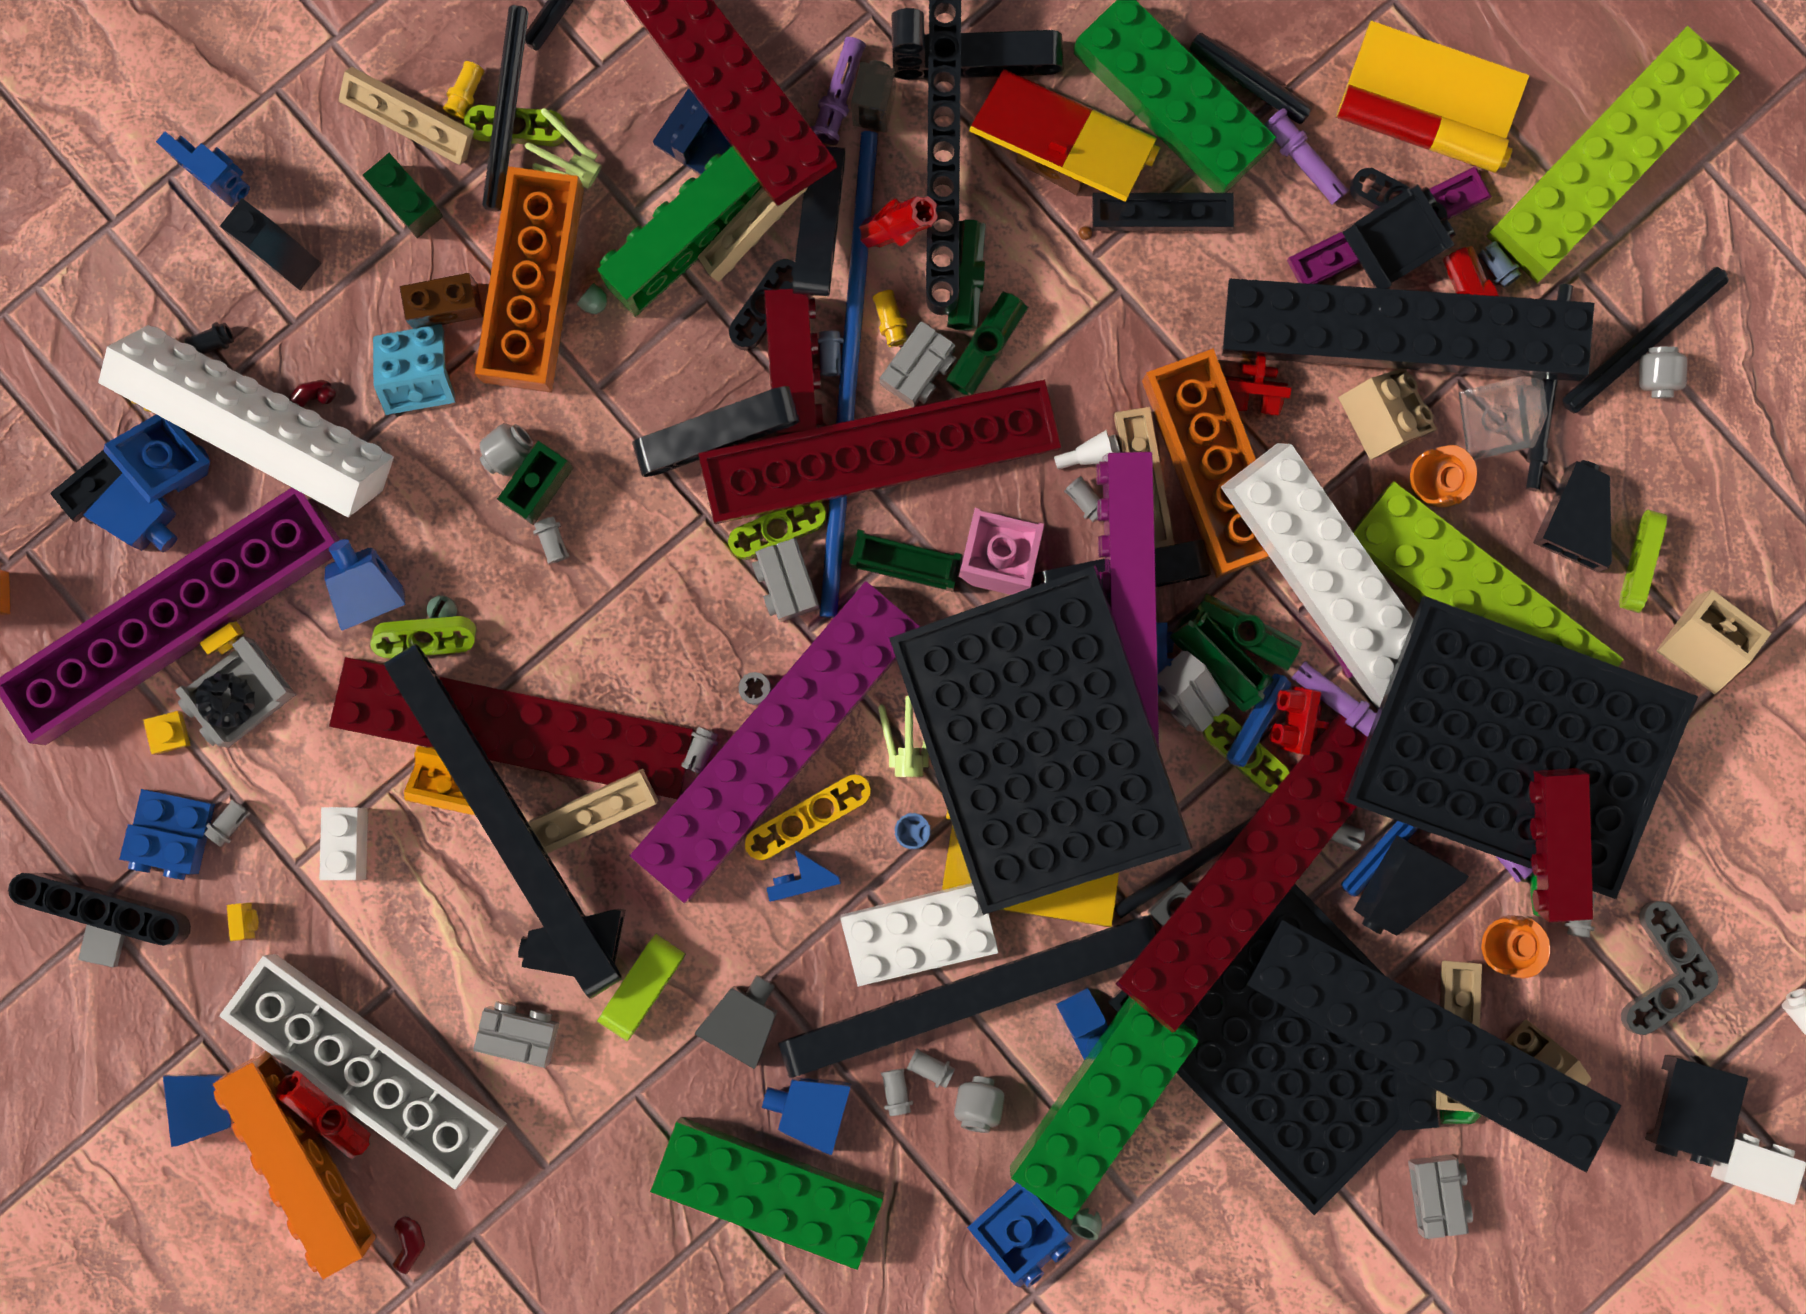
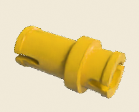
(461, 95)
(892, 324)

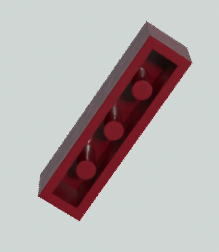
(791, 353)
(1562, 845)

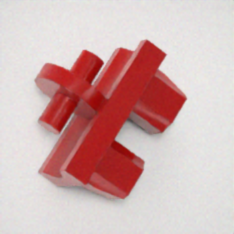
(1272, 392)
(1301, 720)

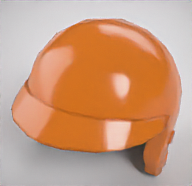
(1443, 476)
(1516, 946)

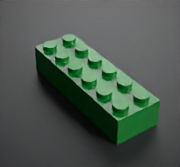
(1173, 94)
(678, 232)
(1101, 1108)
(767, 1192)

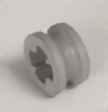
(743, 687)

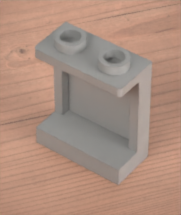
(262, 677)

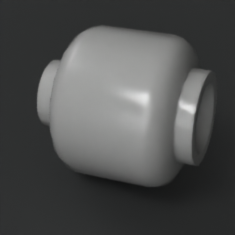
(1663, 372)
(505, 449)
(979, 1105)

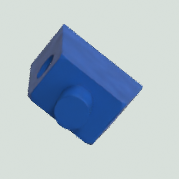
(131, 518)
(360, 585)
(193, 1107)
(810, 1110)

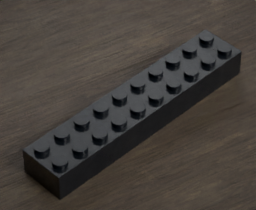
(1408, 329)
(1434, 1046)

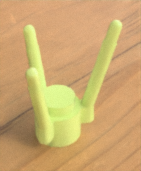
(582, 166)
(908, 761)

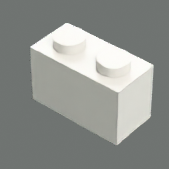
(343, 843)
(1762, 1170)

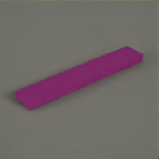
(1336, 255)

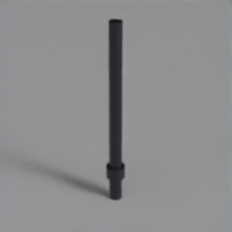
(1539, 455)
(1178, 872)

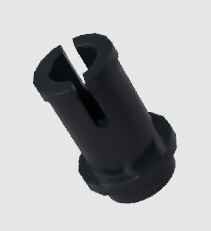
(211, 339)

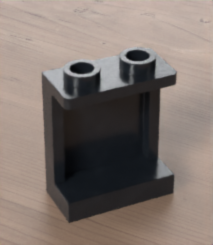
(1399, 236)
(1698, 1111)

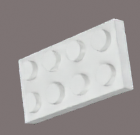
(917, 934)

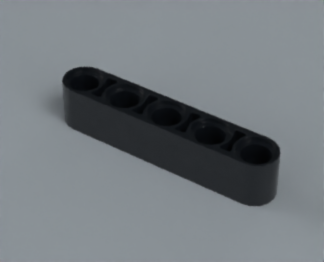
(819, 231)
(715, 430)
(1172, 565)
(83, 908)

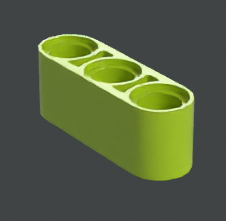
(641, 987)

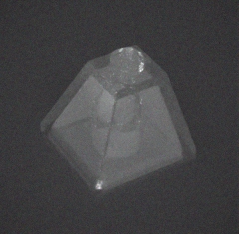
(1503, 416)

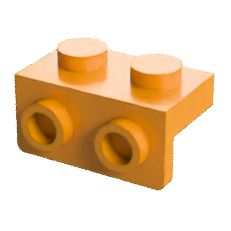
(432, 783)

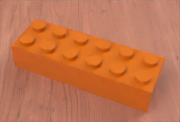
(529, 279)
(1207, 451)
(295, 1166)

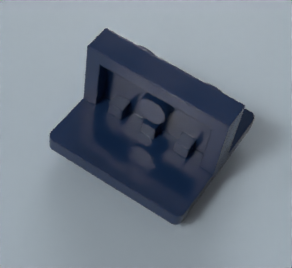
(691, 135)

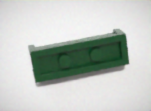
(905, 561)
(1223, 658)

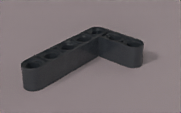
(981, 52)

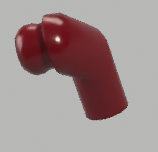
(313, 390)
(412, 1243)

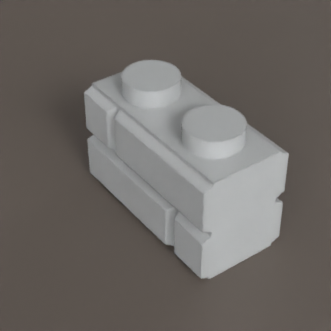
(918, 364)
(786, 580)
(1191, 692)
(516, 1035)
(1439, 1196)

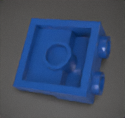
(209, 167)
(158, 458)
(167, 834)
(1021, 1235)

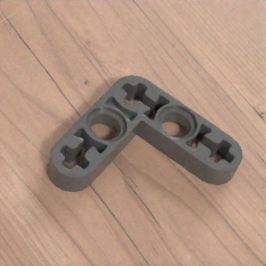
(1681, 978)

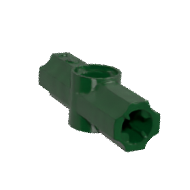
(971, 276)
(997, 325)
(1267, 642)

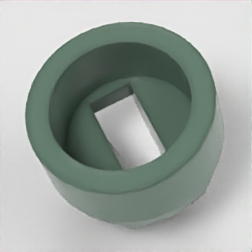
(593, 300)
(448, 610)
(1087, 1225)

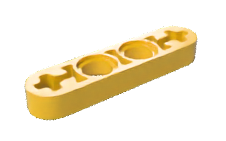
(810, 821)

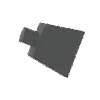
(741, 1022)

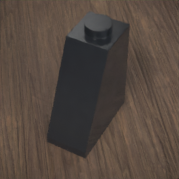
(270, 244)
(1580, 518)
(1406, 887)
(541, 953)

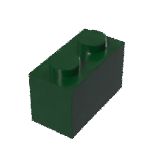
(403, 195)
(535, 483)

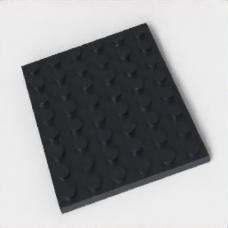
(1491, 705)
(1040, 741)
(1282, 1082)

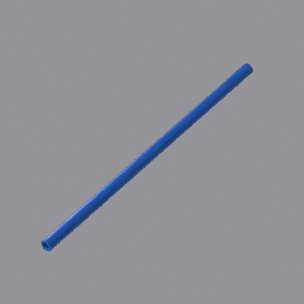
(849, 363)

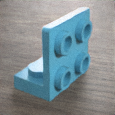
(411, 370)

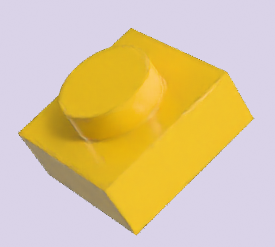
(222, 639)
(166, 732)
(242, 921)

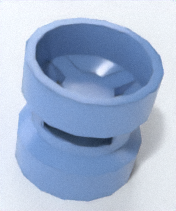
(912, 831)

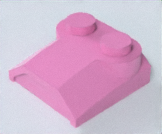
(1000, 553)

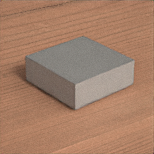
(101, 946)

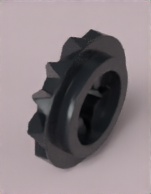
(211, 707)

